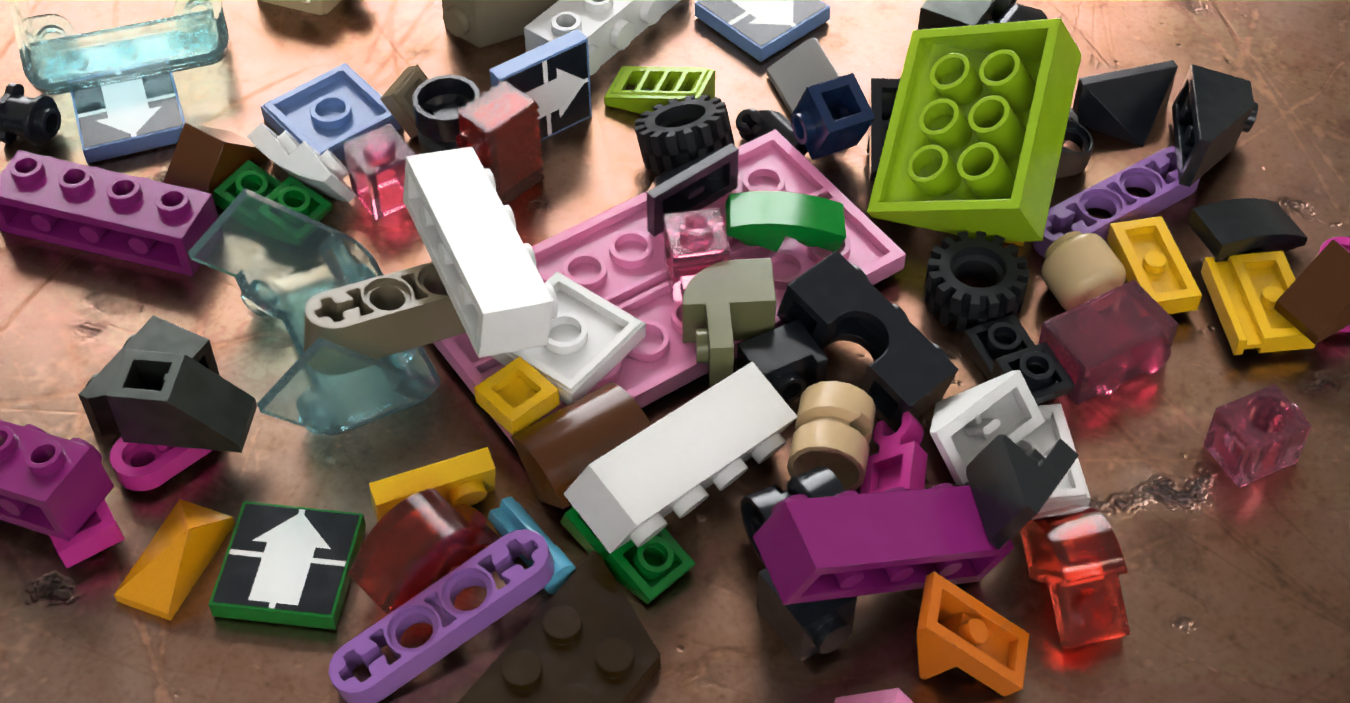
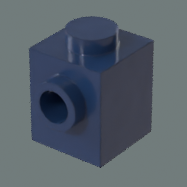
(831, 116)

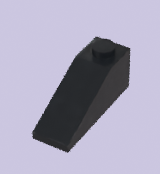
(1209, 119)

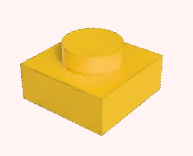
(517, 396)

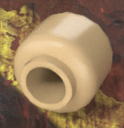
(1081, 268)

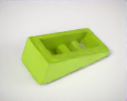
(664, 82)

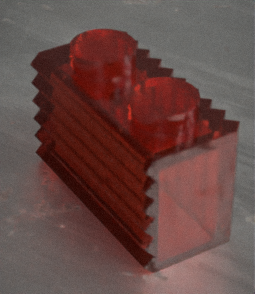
(504, 137)

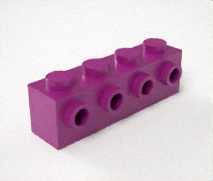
(104, 211)
(49, 480)
(875, 542)

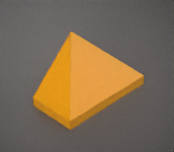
(174, 559)

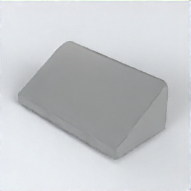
(800, 69)

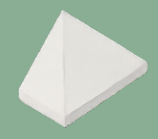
(977, 415)

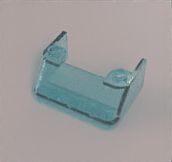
(67, 62)
(279, 266)

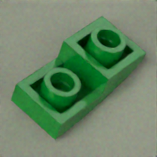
(288, 193)
(770, 216)
(641, 569)

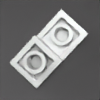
(318, 172)

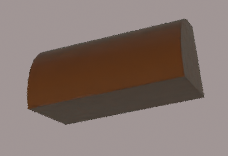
(575, 436)

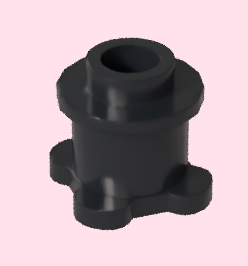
(27, 116)

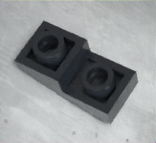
(1245, 225)
(1007, 347)

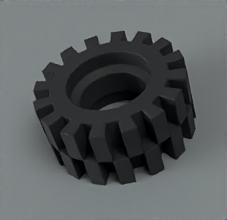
(682, 132)
(975, 259)

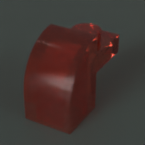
(418, 547)
(1082, 565)

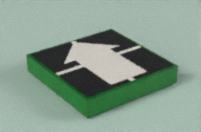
(288, 565)

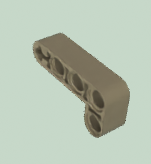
(384, 313)

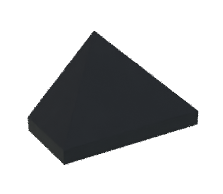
(1125, 100)
(692, 186)

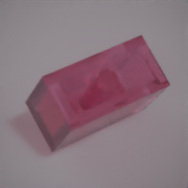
(1110, 340)

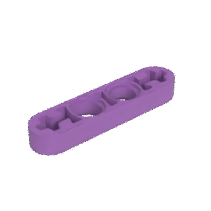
(1114, 198)
(450, 625)

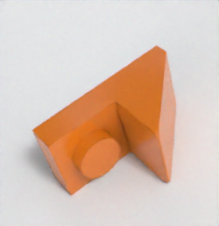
(968, 635)

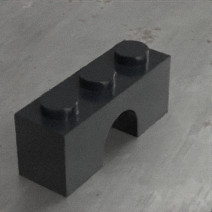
(842, 305)

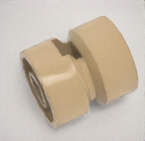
(833, 432)

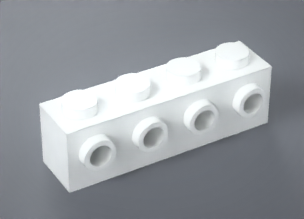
(606, 24)
(478, 252)
(679, 457)

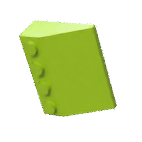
(978, 129)

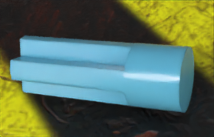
(512, 517)

